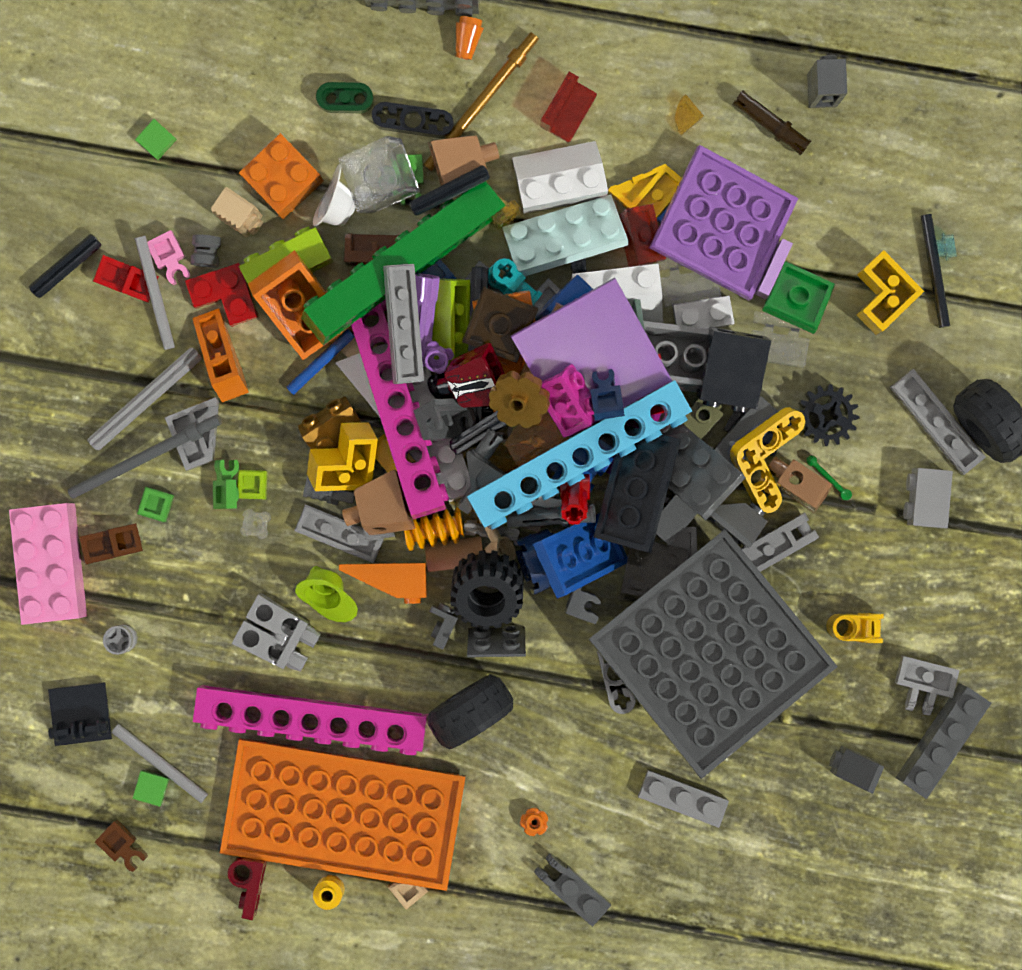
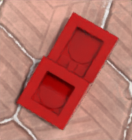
(122, 278)

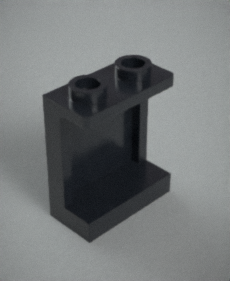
(734, 369)

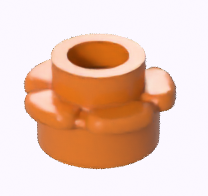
(534, 814)

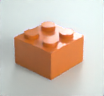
(281, 176)

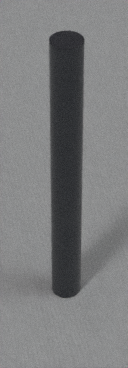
(935, 271)

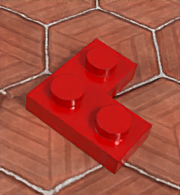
(225, 285)

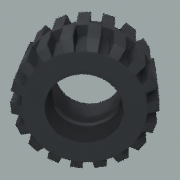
(481, 607)

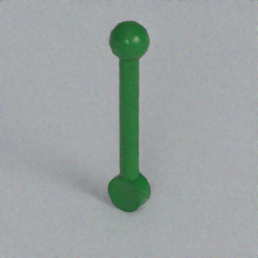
(845, 494)

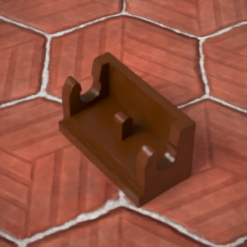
(361, 247)

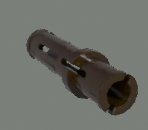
(771, 122)

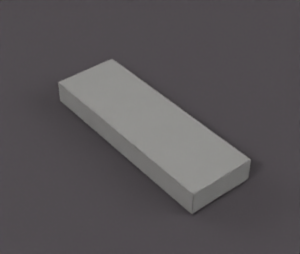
(337, 534)

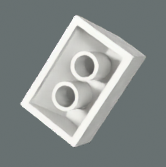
(560, 177)
(636, 283)

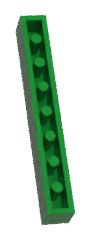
(422, 247)

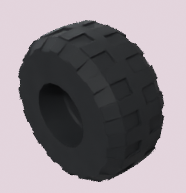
(991, 419)
(470, 711)

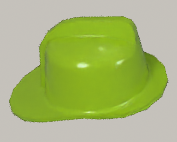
(326, 595)

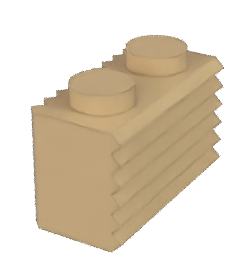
(237, 213)

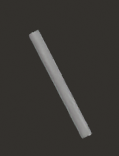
(154, 292)
(159, 763)

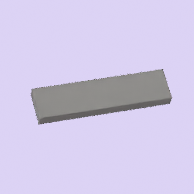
(403, 323)
(937, 422)

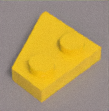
(648, 188)

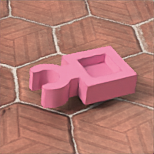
(167, 254)

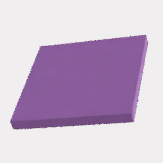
(723, 222)
(595, 335)

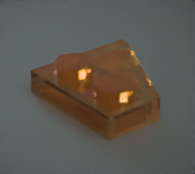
(531, 442)

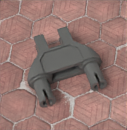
(484, 472)

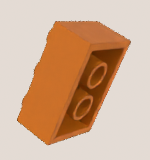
(282, 295)

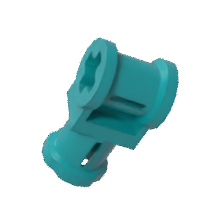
(512, 281)

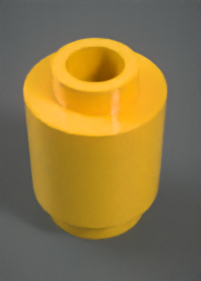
(332, 884)

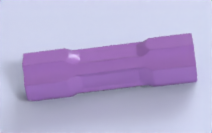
(427, 295)

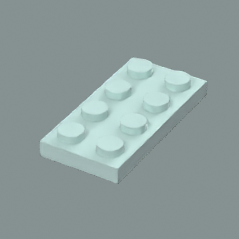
(565, 235)

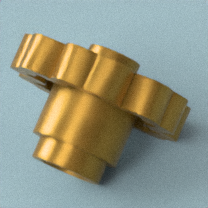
(519, 399)

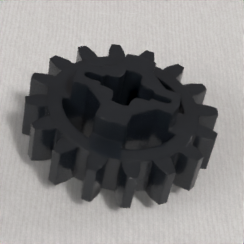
(839, 421)

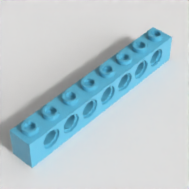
(667, 397)

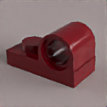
(250, 899)

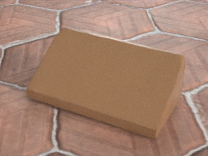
(448, 556)

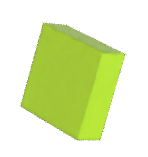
(252, 484)

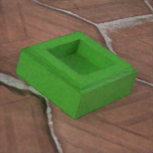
(155, 139)
(155, 504)
(151, 788)

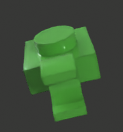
(224, 488)

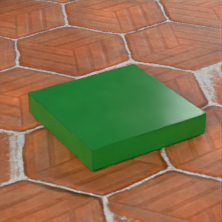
(799, 297)

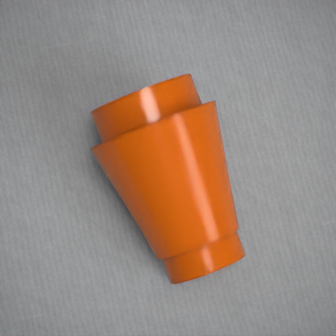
(467, 36)

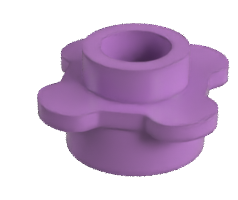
(437, 365)

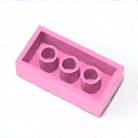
(48, 563)

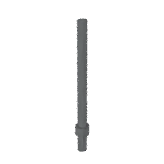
(191, 433)

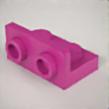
(569, 401)

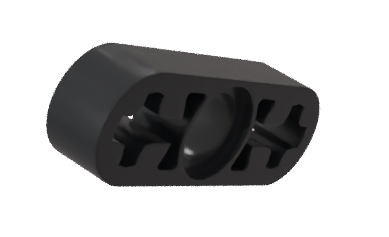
(390, 125)

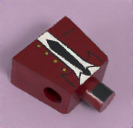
(472, 376)

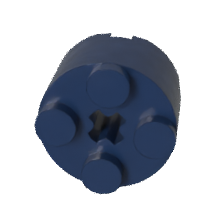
(529, 562)

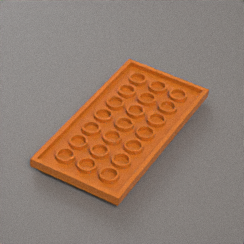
(342, 814)

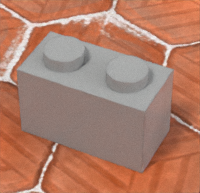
(928, 498)

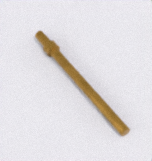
(515, 59)

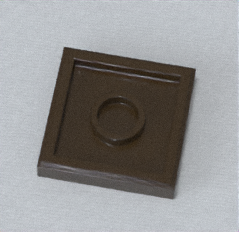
(495, 321)

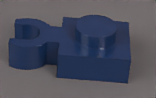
(606, 397)

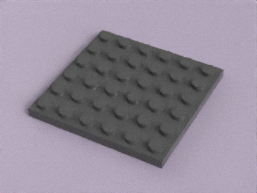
(713, 653)

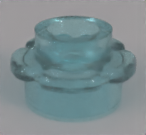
(946, 246)

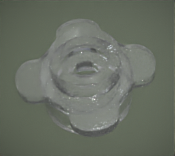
(249, 518)

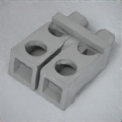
(284, 635)

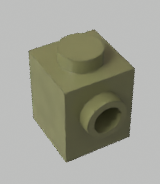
(702, 418)

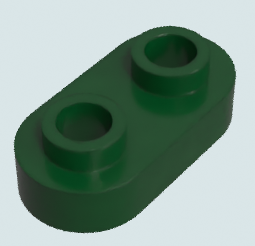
(345, 97)

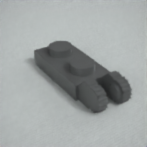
(574, 891)

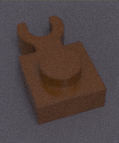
(117, 843)

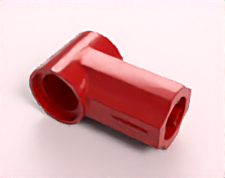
(574, 500)

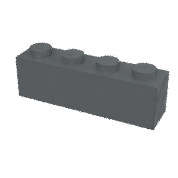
(943, 740)

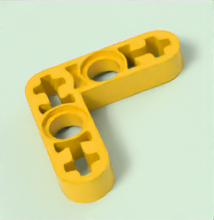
(758, 452)

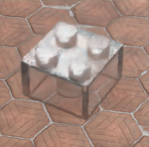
(379, 175)

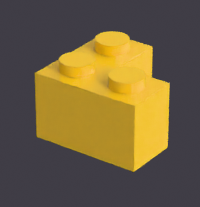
(893, 292)
(349, 464)

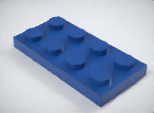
(577, 558)

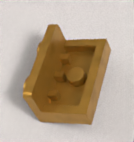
(323, 428)

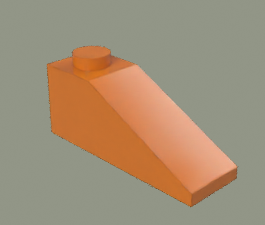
(220, 356)
(395, 579)

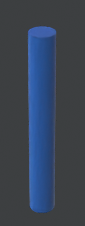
(327, 355)

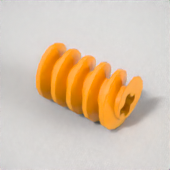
(434, 529)

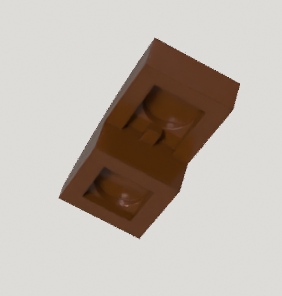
(111, 543)

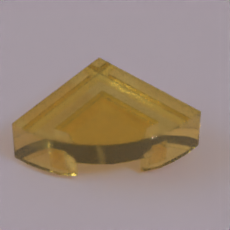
(686, 115)

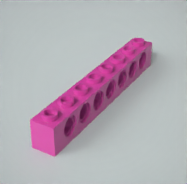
(419, 502)
(210, 697)

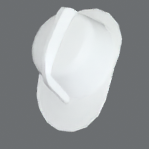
(336, 203)

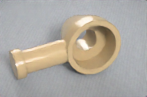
(500, 544)

